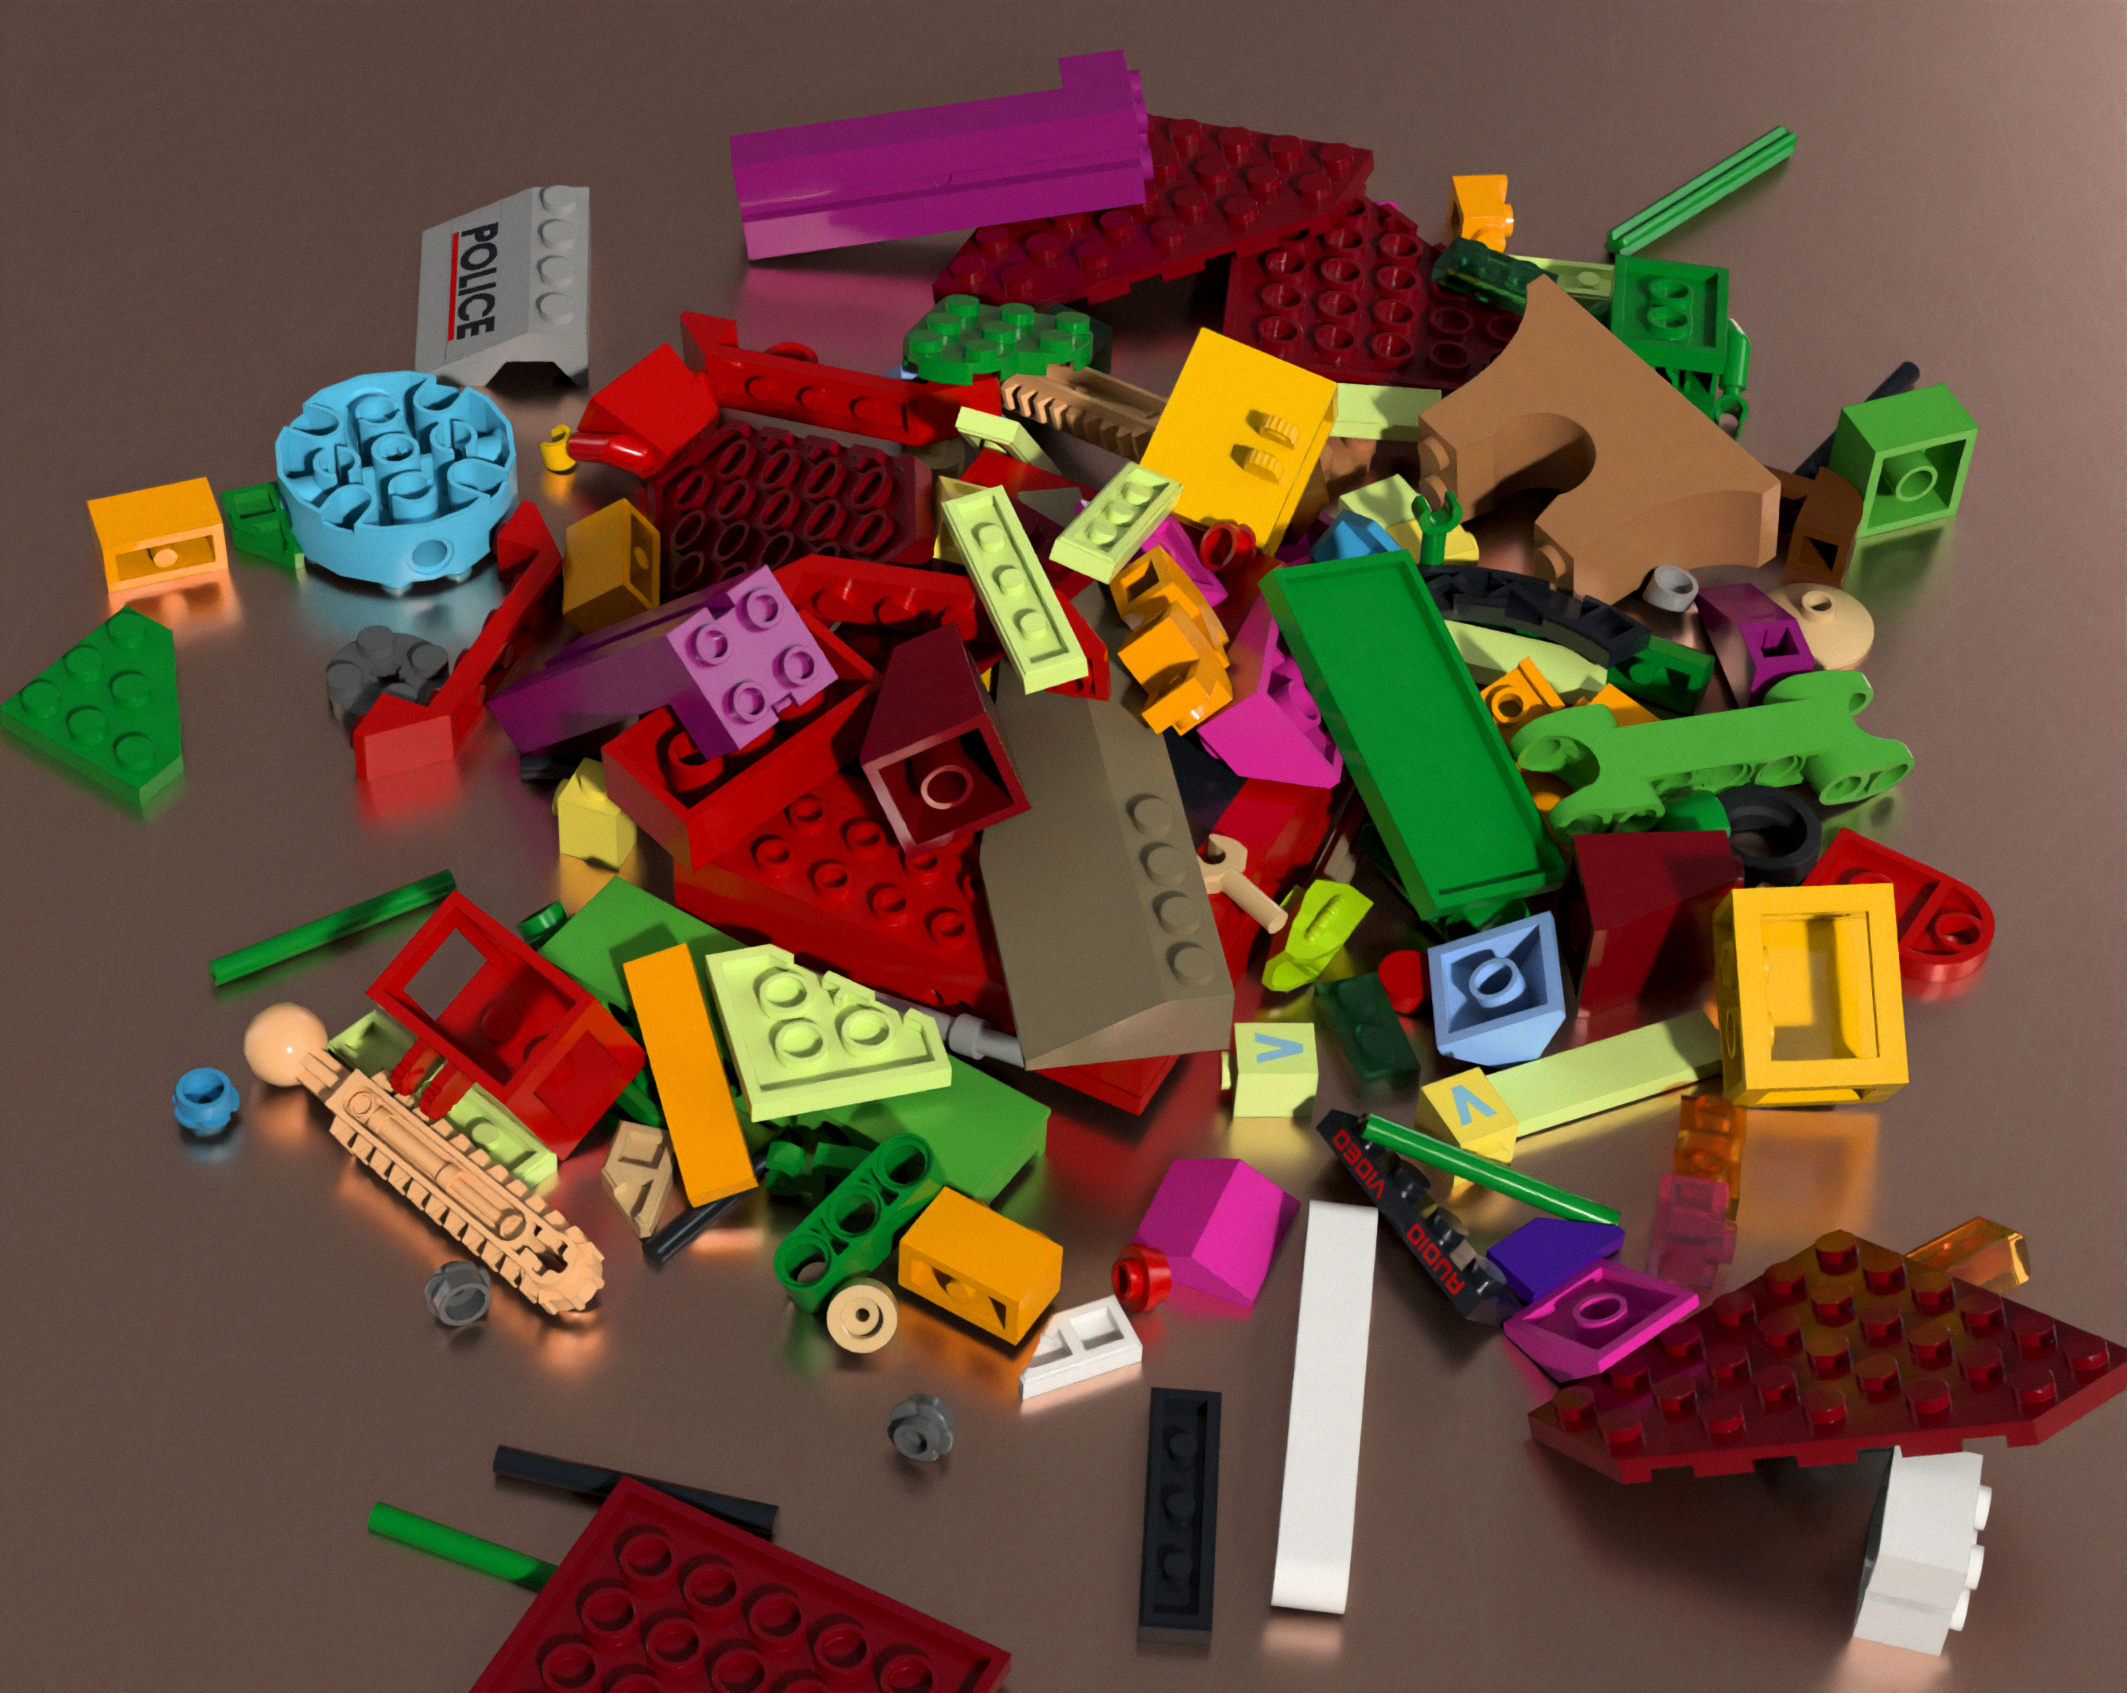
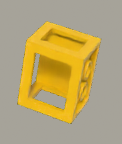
(1242, 437)
(1809, 995)

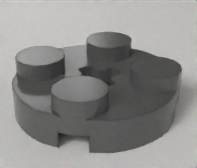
(380, 657)

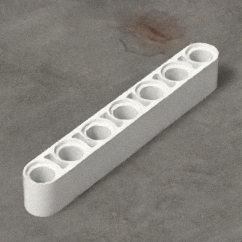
(1325, 1409)

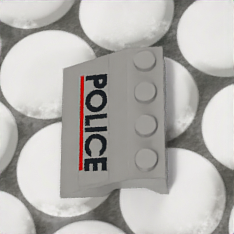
(507, 288)

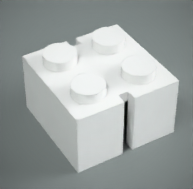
(1922, 1550)

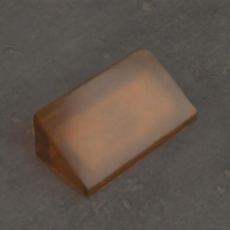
(1979, 1254)

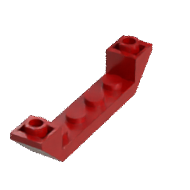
(829, 394)
(921, 603)
(408, 735)

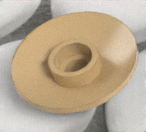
(1831, 622)

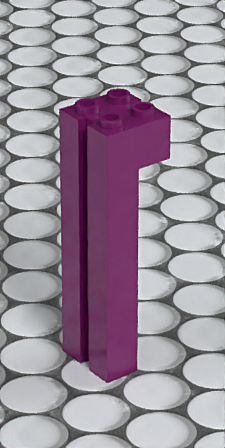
(948, 164)
(716, 656)

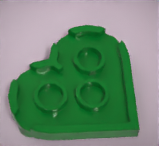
(976, 338)

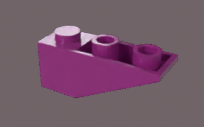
(1752, 640)

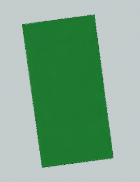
(1414, 732)

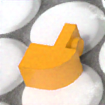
(1157, 582)
(1175, 670)

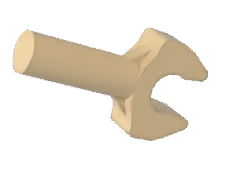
(1227, 877)

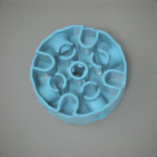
(397, 477)

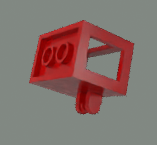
(512, 1034)

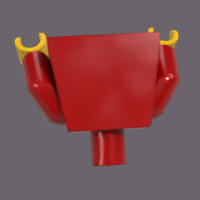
(640, 419)

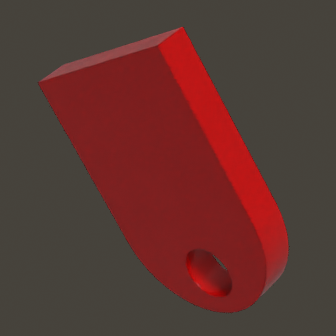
(1925, 906)

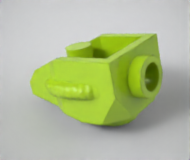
(1313, 933)

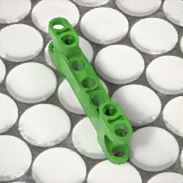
(1791, 740)

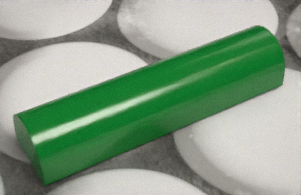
(1661, 673)

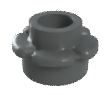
(458, 1292)
(922, 1427)

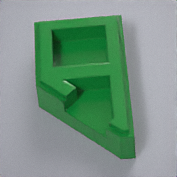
(260, 524)

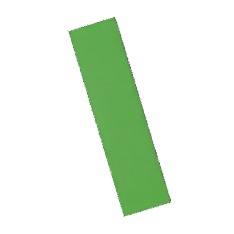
(974, 1126)

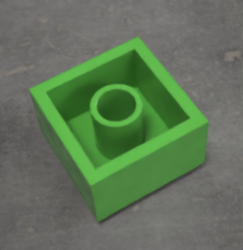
(1905, 457)

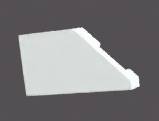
(1080, 1346)

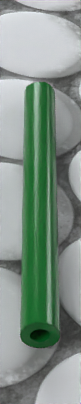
(331, 927)
(1485, 1172)
(460, 1546)

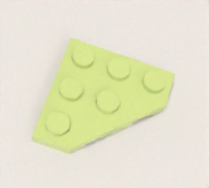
(816, 1038)

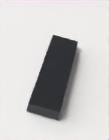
(1180, 1517)

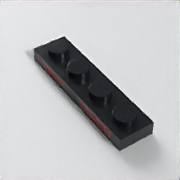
(1429, 1230)

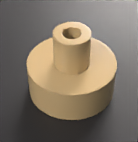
(942, 458)
(857, 1328)

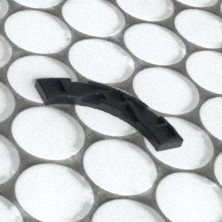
(1530, 606)

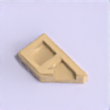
(640, 1174)

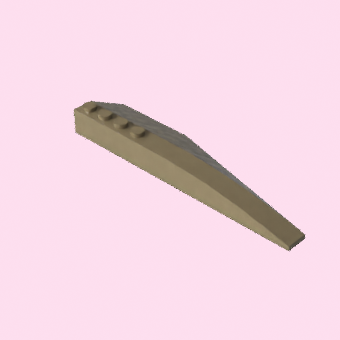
(1100, 881)

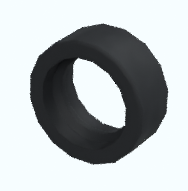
(1782, 816)

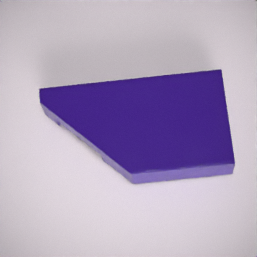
(1551, 1252)

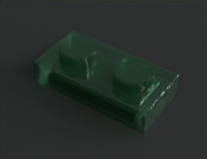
(1487, 274)
(1366, 1035)

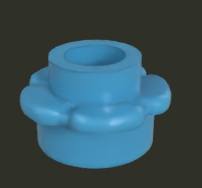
(204, 1099)

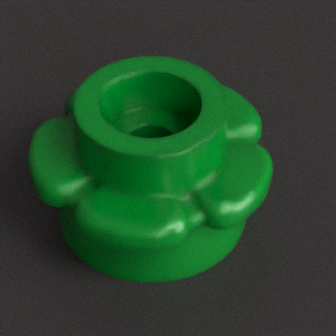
(543, 924)

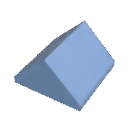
(1498, 993)

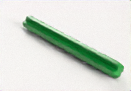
(1701, 192)

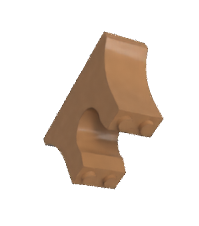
(1636, 458)

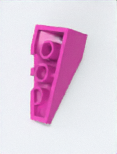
(1273, 721)

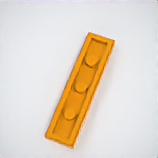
(690, 1075)

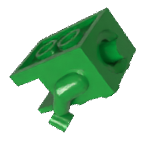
(1681, 328)

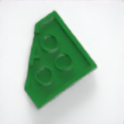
(108, 708)

